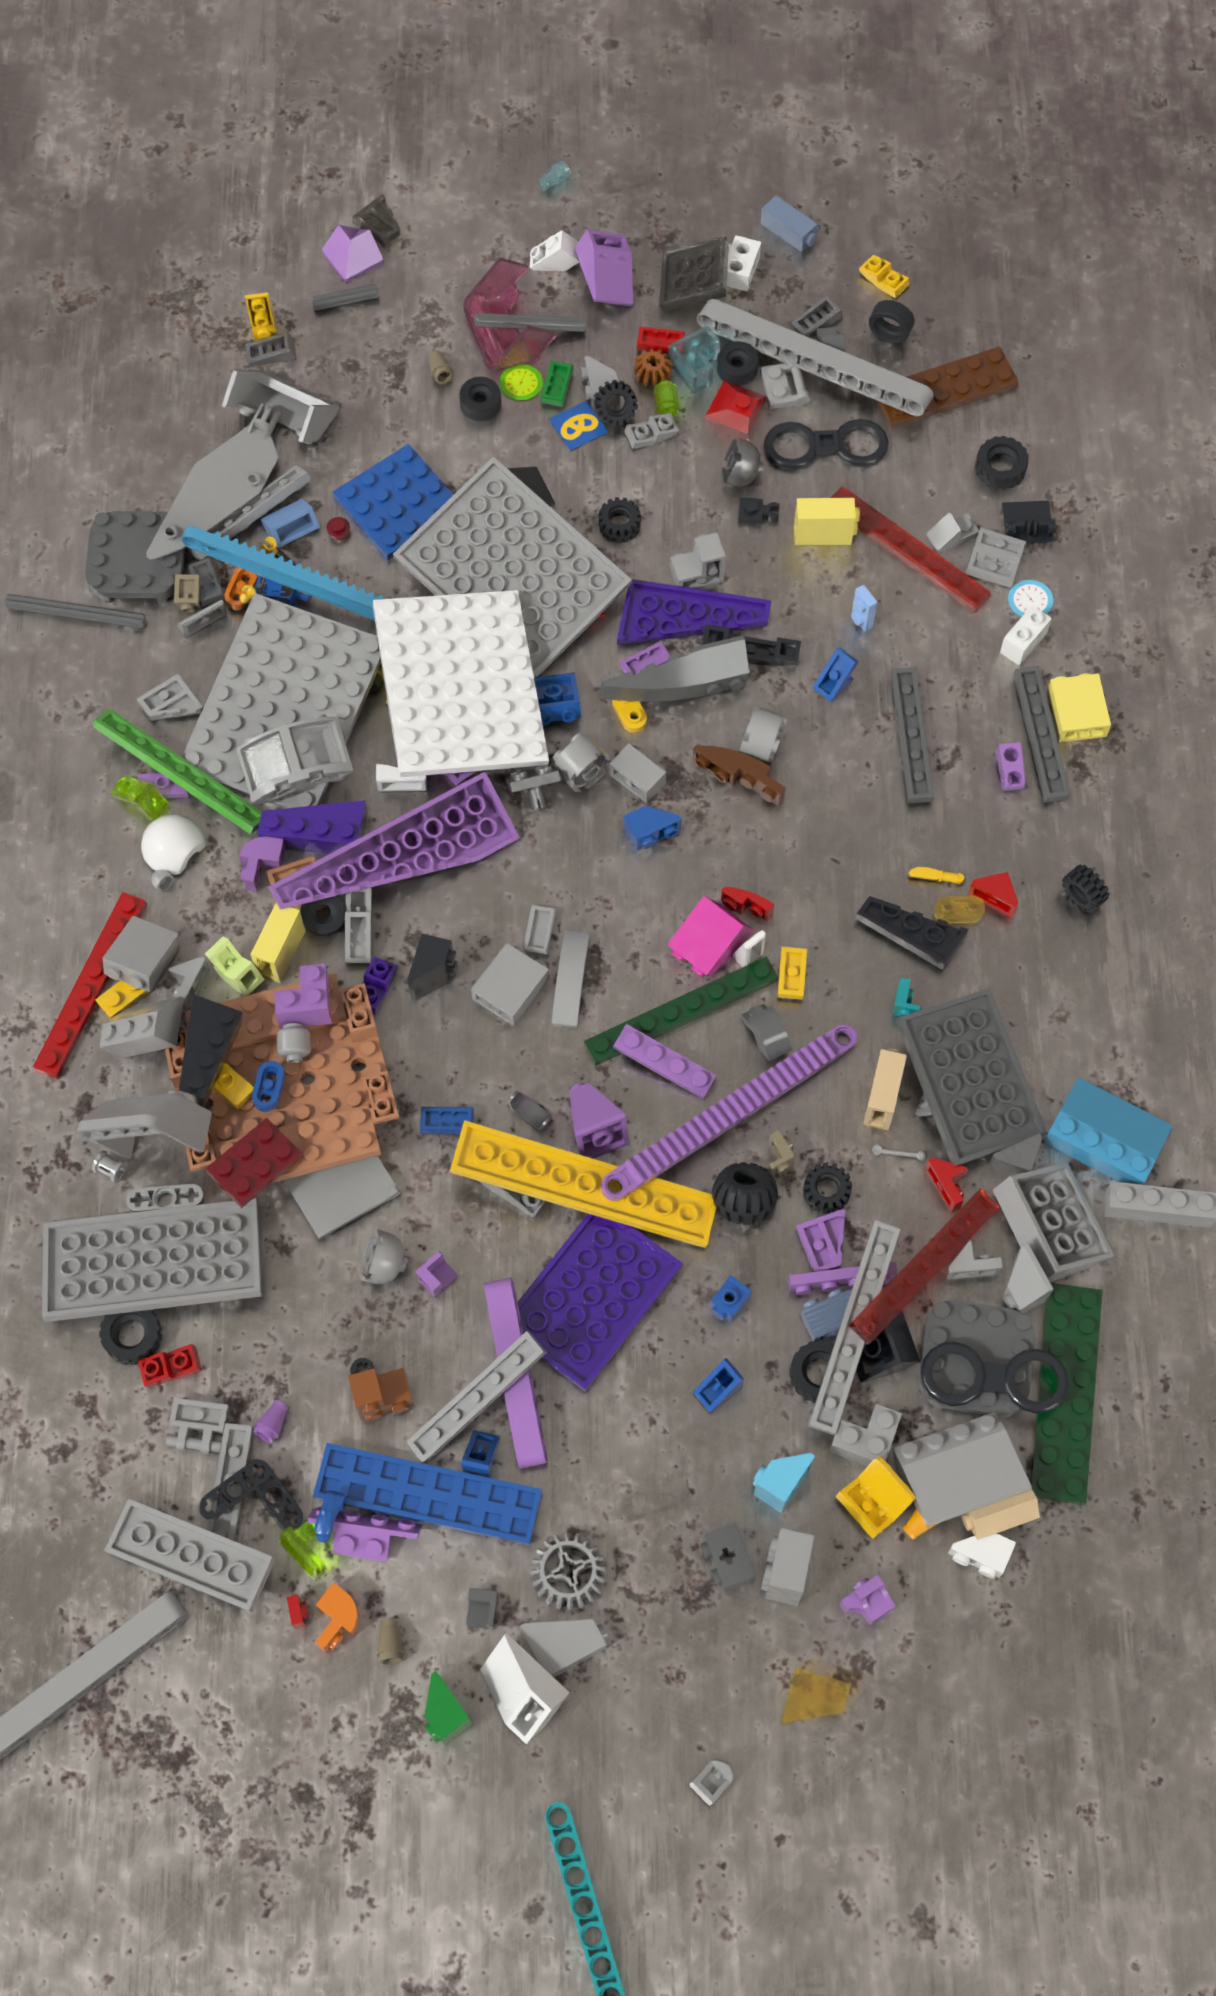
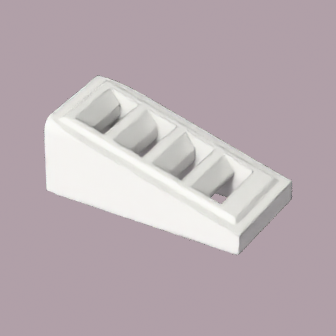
(389, 780)
(750, 950)

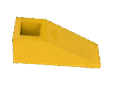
(261, 315)

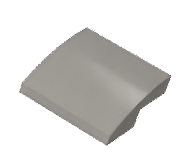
(995, 557)

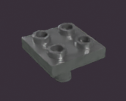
(533, 783)

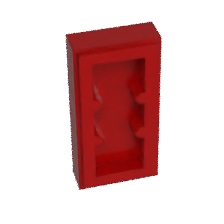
(657, 338)

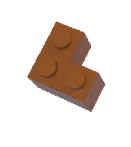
(380, 1393)

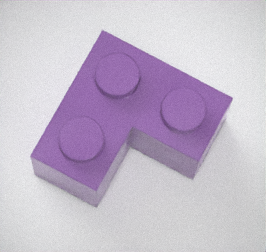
(308, 1004)

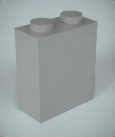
(141, 954)
(510, 983)

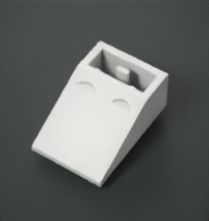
(521, 1689)

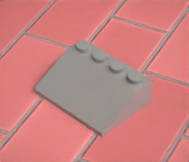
(1054, 1219)
(961, 1469)

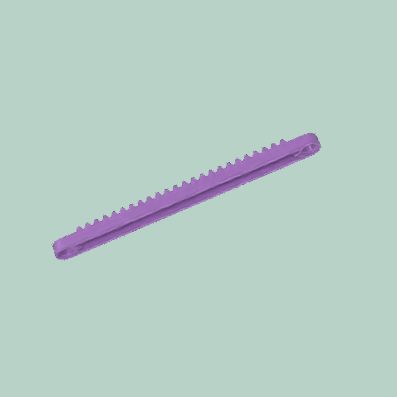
(728, 1112)

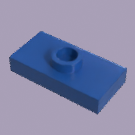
(444, 1119)

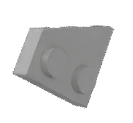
(170, 700)

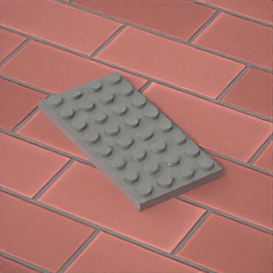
(150, 1260)

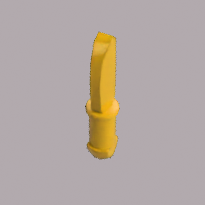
(934, 874)

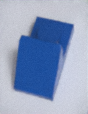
(836, 674)

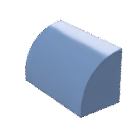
(290, 522)

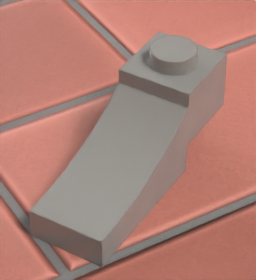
(358, 926)

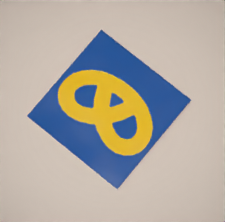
(578, 425)

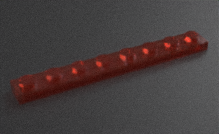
(917, 554)
(923, 1267)

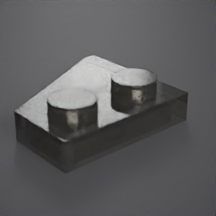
(379, 220)

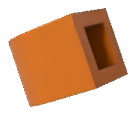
(344, 1615)

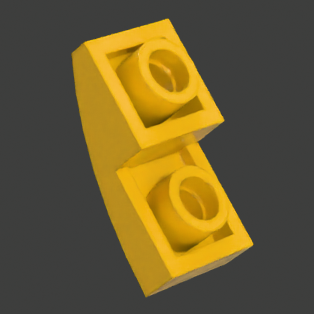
(882, 276)

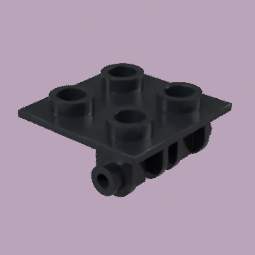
(1028, 521)

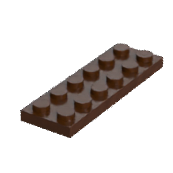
(959, 384)

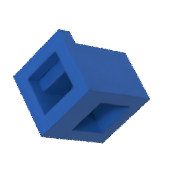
(729, 1310)

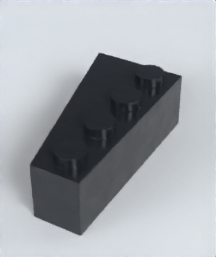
(207, 1046)

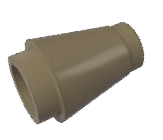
(440, 368)
(389, 1644)

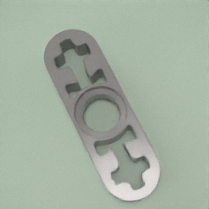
(145, 1193)

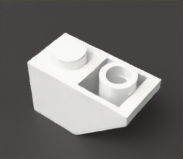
(554, 254)
(987, 1554)

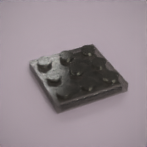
(694, 273)

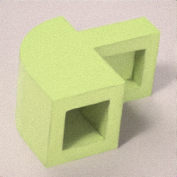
(233, 968)

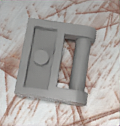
(777, 386)

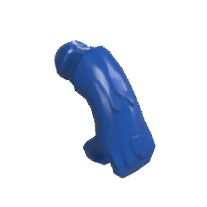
(330, 1508)

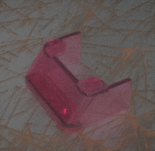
(498, 295)

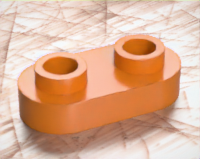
(235, 585)

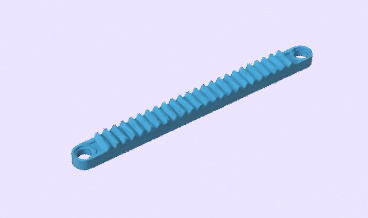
(280, 571)

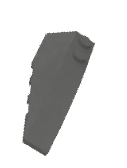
(703, 672)

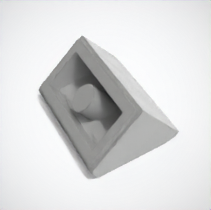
(202, 619)

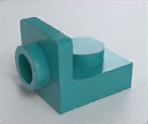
(903, 999)

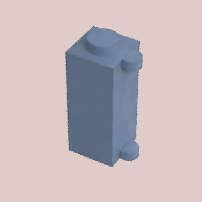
(789, 223)

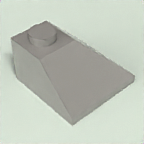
(1027, 1282)

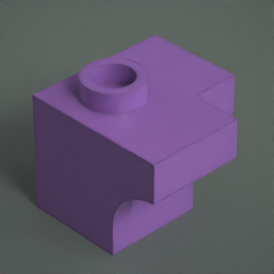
(869, 1600)

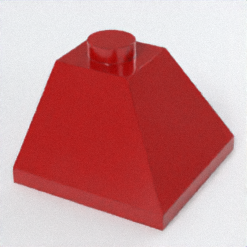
(735, 407)

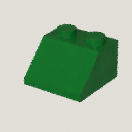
(444, 1713)

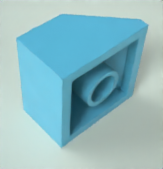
(781, 1479)

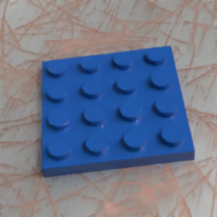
(393, 499)

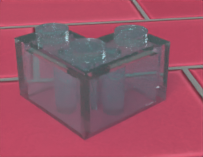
(693, 358)

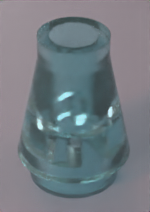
(554, 175)

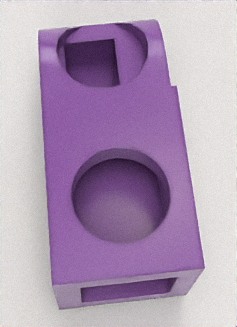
(1010, 766)

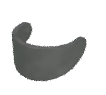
(529, 1110)

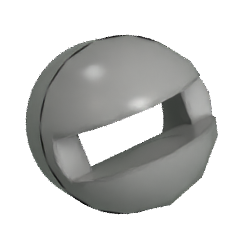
(162, 880)

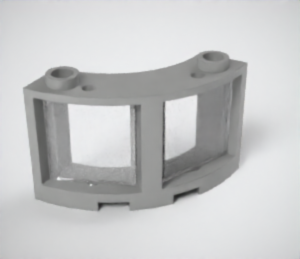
(294, 755)

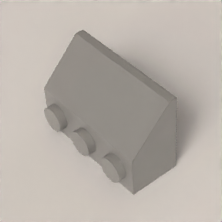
(143, 1028)

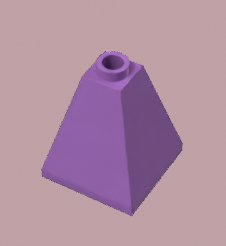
(597, 1122)

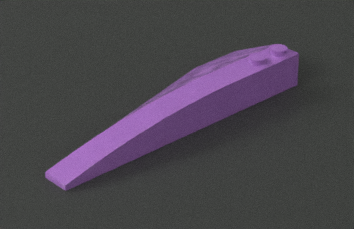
(434, 836)

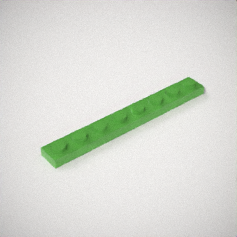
(179, 770)

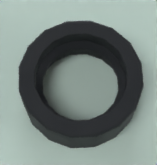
(896, 312)

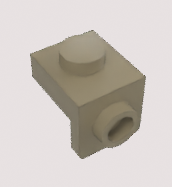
(782, 1149)

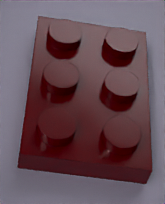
(254, 1162)

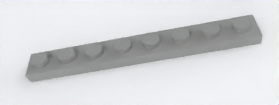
(848, 1344)

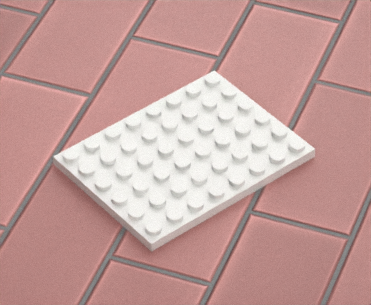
(459, 683)

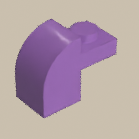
(260, 855)

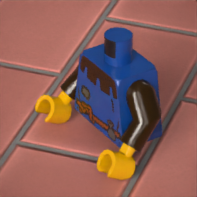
(270, 588)

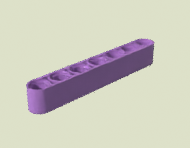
(521, 1395)

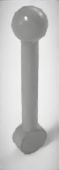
(877, 1150)

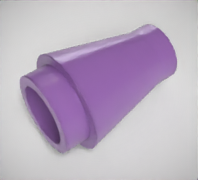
(271, 1422)

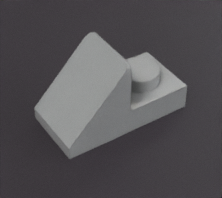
(952, 532)
(190, 976)
(966, 1267)

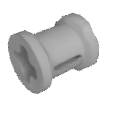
(109, 1166)

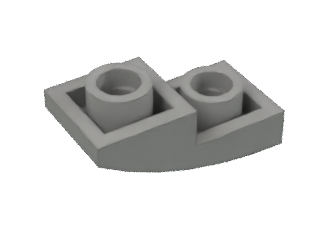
(654, 431)

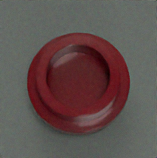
(338, 528)

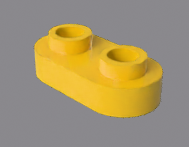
(627, 709)

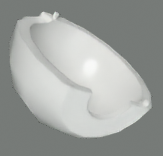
(171, 843)

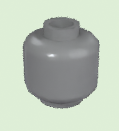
(293, 1042)

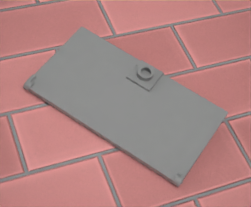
(341, 1192)

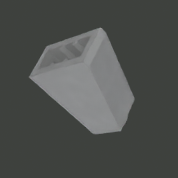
(564, 1643)

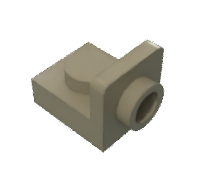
(187, 592)

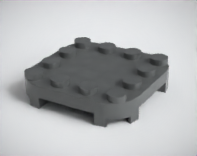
(119, 561)
(994, 1335)

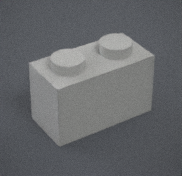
(637, 772)

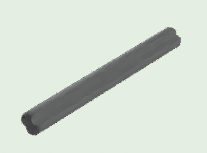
(521, 321)

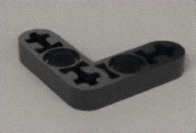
(260, 1488)

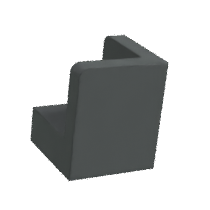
(482, 1608)

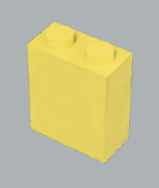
(825, 521)
(1078, 707)
(278, 942)

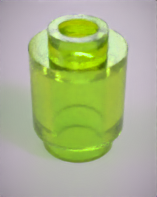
(666, 398)

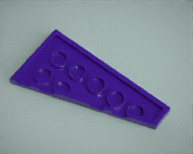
(672, 611)

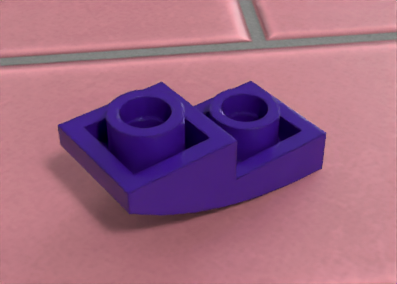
(378, 981)

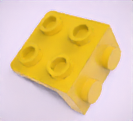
(876, 1497)

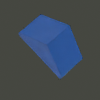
(719, 1385)
(480, 1454)

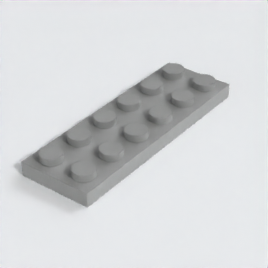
(190, 1555)

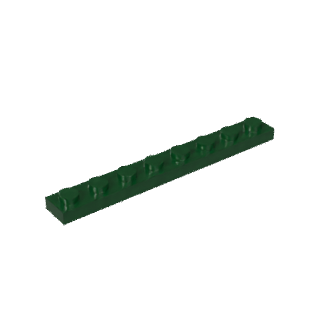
(686, 1007)

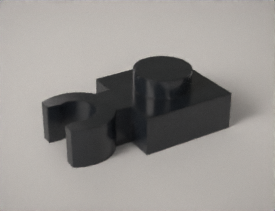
(752, 511)

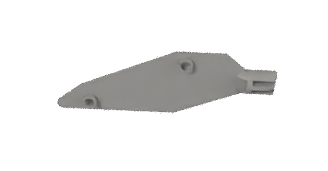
(220, 483)

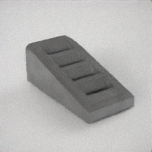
(828, 319)
(280, 355)

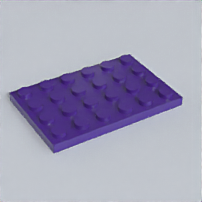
(594, 1296)

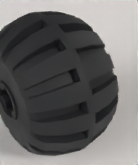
(745, 1193)

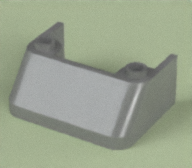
(300, 408)
(121, 1120)

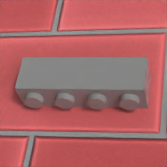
(1160, 1204)

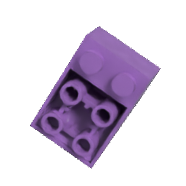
(606, 266)

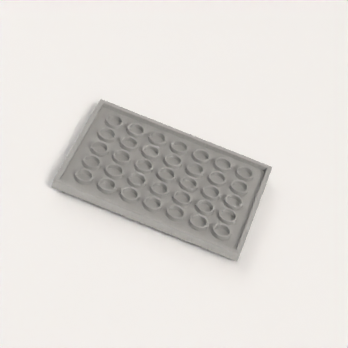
(508, 539)
(277, 673)

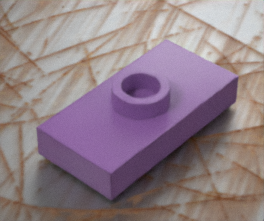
(654, 654)
(164, 785)

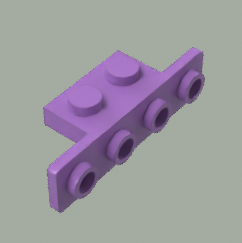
(367, 1535)

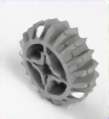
(579, 1565)

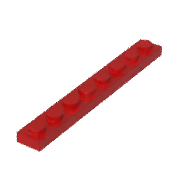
(85, 991)

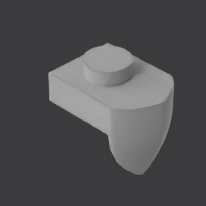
(713, 1780)

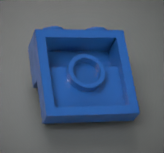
(558, 697)

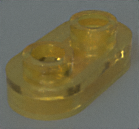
(960, 909)

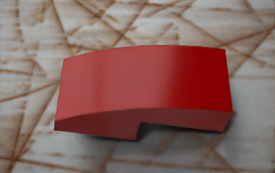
(739, 899)
(169, 1366)

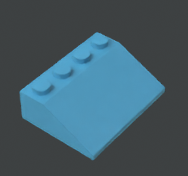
(1108, 1133)

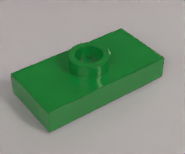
(556, 383)

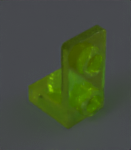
(142, 795)

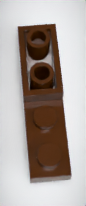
(733, 765)

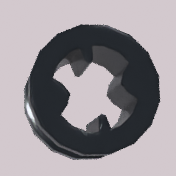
(361, 1361)

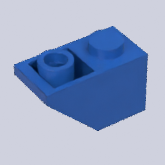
(650, 825)

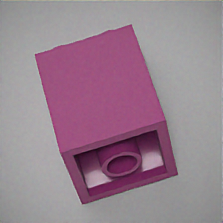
(709, 937)

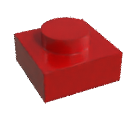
(298, 1611)

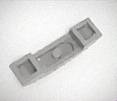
(570, 978)

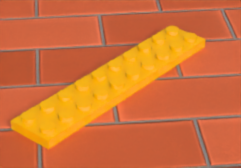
(577, 1181)

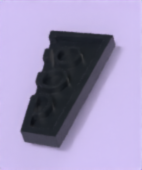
(924, 937)

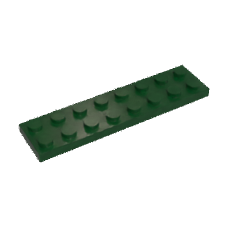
(1065, 1432)

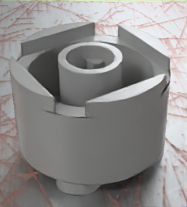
(763, 734)
(581, 762)

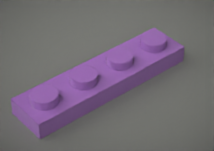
(664, 1061)
(830, 1279)

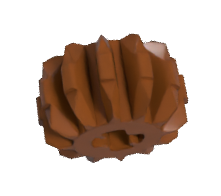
(653, 367)

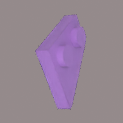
(823, 1240)

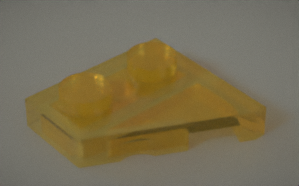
(814, 1696)

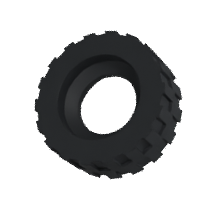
(1007, 447)
(130, 1354)
(799, 1365)

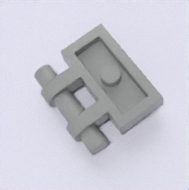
(197, 1416)

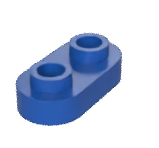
(268, 1088)

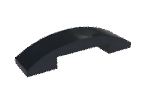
(759, 651)

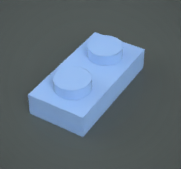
(863, 608)

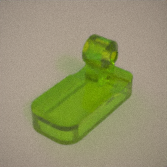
(297, 1548)

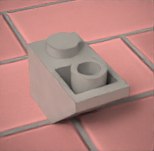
(596, 376)

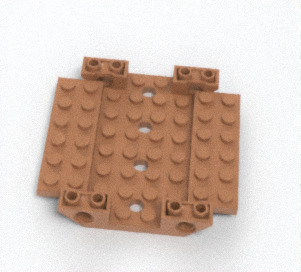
(324, 1120)

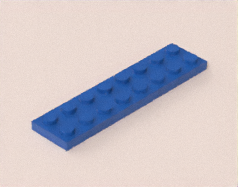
(429, 1494)

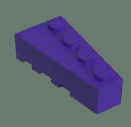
(315, 827)

